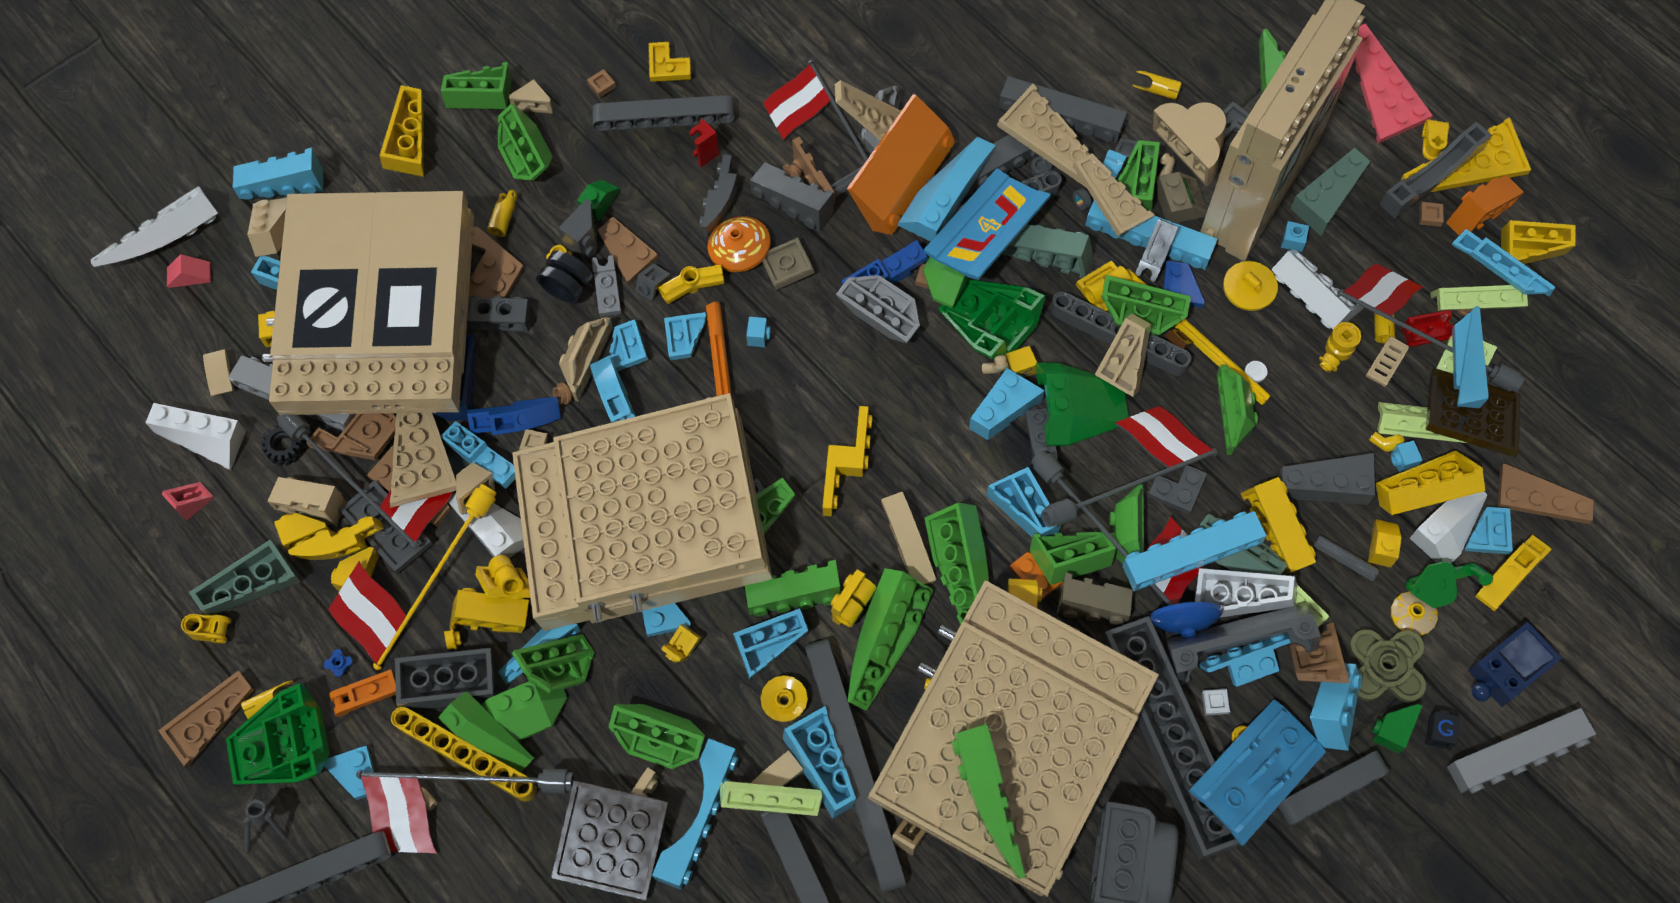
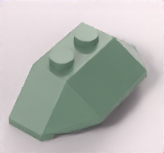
(1253, 560)

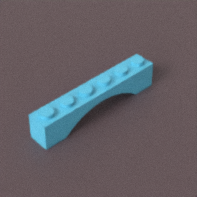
(676, 861)

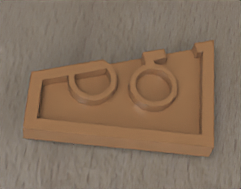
(808, 168)
(629, 252)

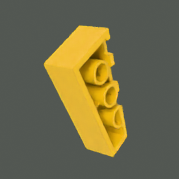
(1431, 483)

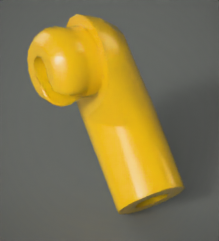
(1386, 444)

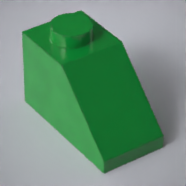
(600, 195)
(1396, 728)

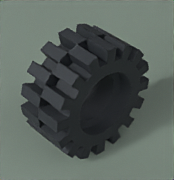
(285, 456)

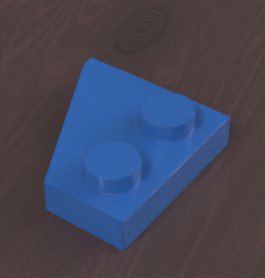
(1180, 279)

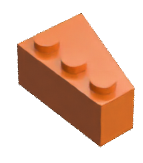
(1484, 203)

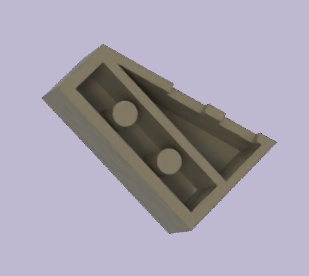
(1094, 601)

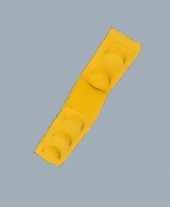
(846, 461)

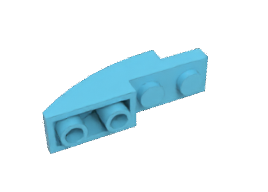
(612, 390)
(475, 450)

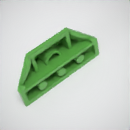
(522, 144)
(943, 282)
(1154, 305)
(1236, 407)
(1129, 523)
(556, 663)
(525, 709)
(656, 735)

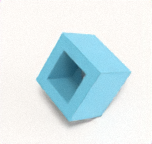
(1294, 236)
(757, 332)
(1406, 456)

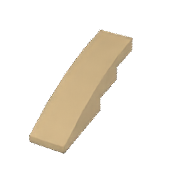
(908, 538)

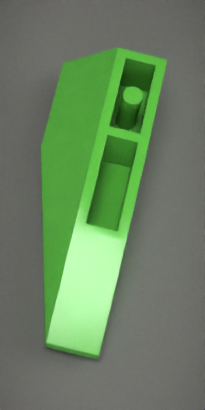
(886, 633)

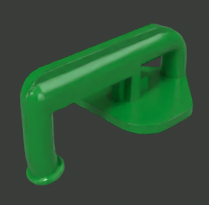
(1438, 582)

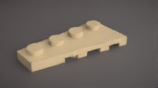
(1114, 201)

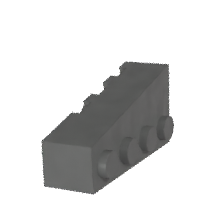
(793, 196)
(1333, 480)

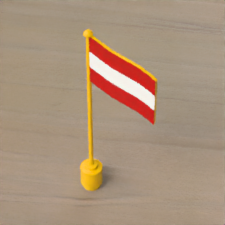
(372, 612)

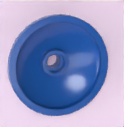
(1186, 617)

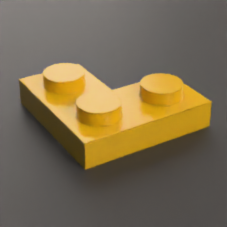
(666, 69)

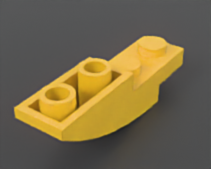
(332, 545)
(1513, 572)

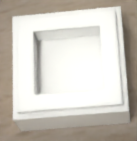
(1215, 702)

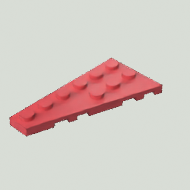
(1386, 91)

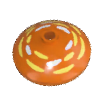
(739, 252)

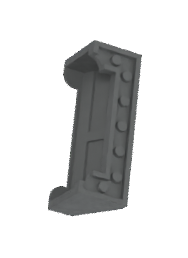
(1294, 621)

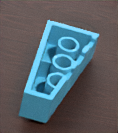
(279, 176)
(817, 752)

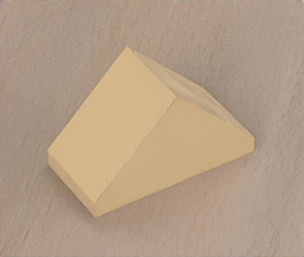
(531, 99)
(908, 837)

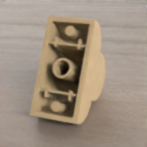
(1193, 135)

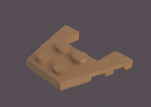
(496, 271)
(362, 438)

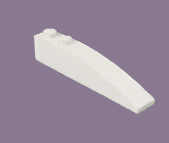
(171, 223)

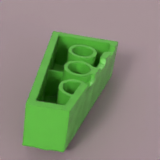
(794, 590)

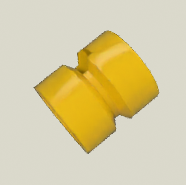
(1343, 340)

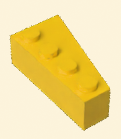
(405, 134)
(1280, 524)

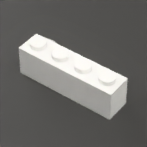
(1314, 289)
(201, 433)

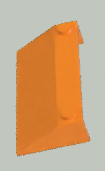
(900, 165)

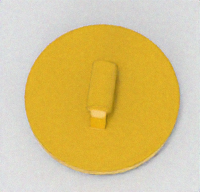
(1250, 286)

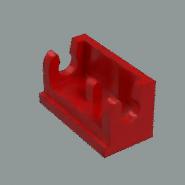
(706, 143)
(1432, 324)

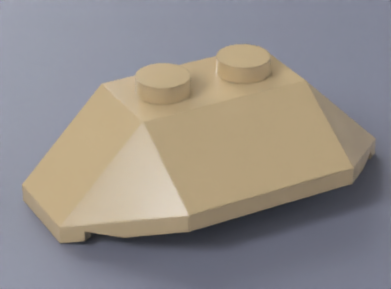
(583, 351)

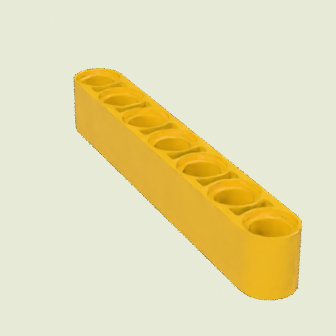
(453, 749)

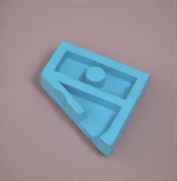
(683, 334)
(627, 346)
(1492, 532)
(664, 619)
(345, 767)

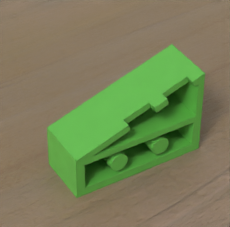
(478, 89)

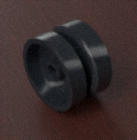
(564, 277)

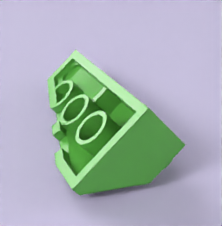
(1269, 58)
(477, 727)

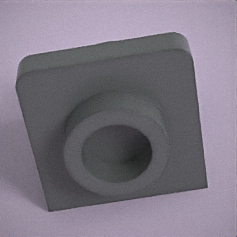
(650, 280)

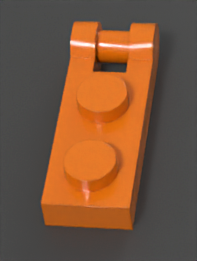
(364, 692)

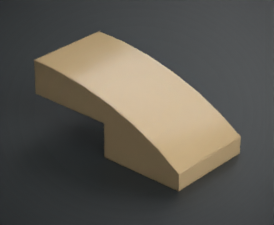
(217, 372)
(780, 772)

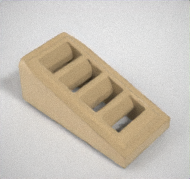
(1394, 349)

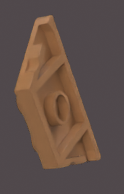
(1321, 665)

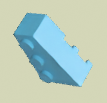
(1335, 710)

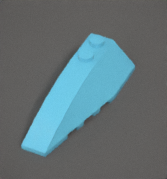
(943, 194)

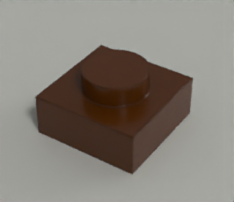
(1179, 339)

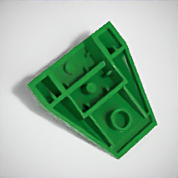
(994, 316)
(1078, 404)
(280, 741)

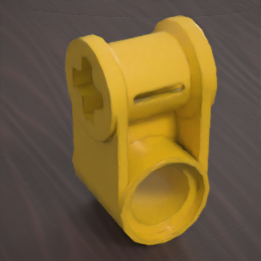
(1434, 138)
(210, 628)

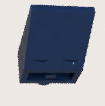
(1512, 666)

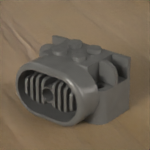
(1133, 857)

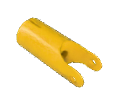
(1161, 86)
(502, 214)
(1383, 328)
(257, 702)

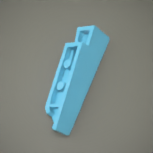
(1503, 264)
(1469, 361)
(512, 669)

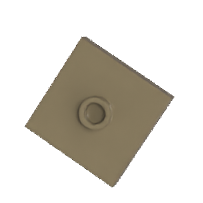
(787, 264)

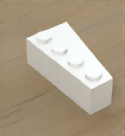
(1245, 591)

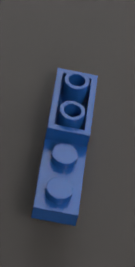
(895, 266)
(514, 418)

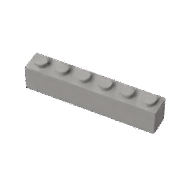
(255, 378)
(1522, 750)

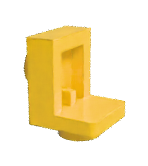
(681, 644)

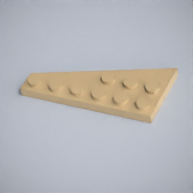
(866, 109)
(1044, 132)
(419, 460)

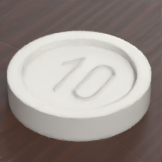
(1256, 371)

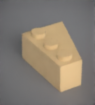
(267, 226)
(1126, 356)
(308, 499)

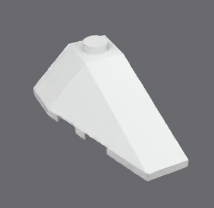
(1449, 527)
(497, 531)

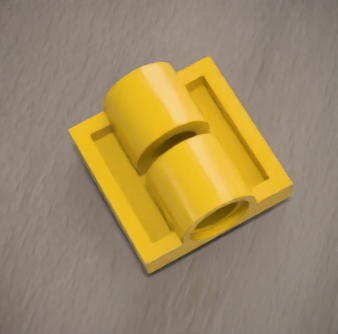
(1092, 284)
(503, 579)
(848, 604)

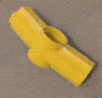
(680, 286)

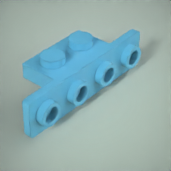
(1248, 662)

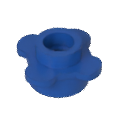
(344, 664)

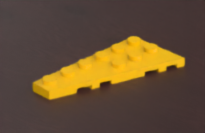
(1499, 158)

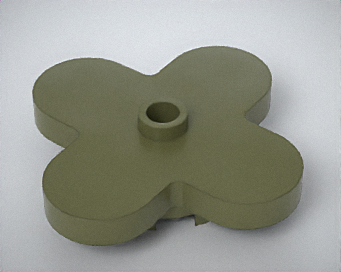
(1400, 654)

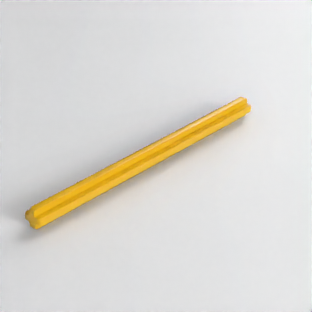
(1212, 351)

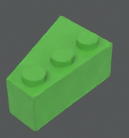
(1141, 172)
(1071, 554)

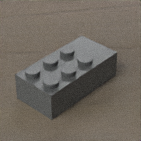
(443, 677)

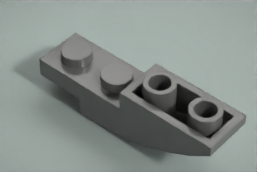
(721, 198)

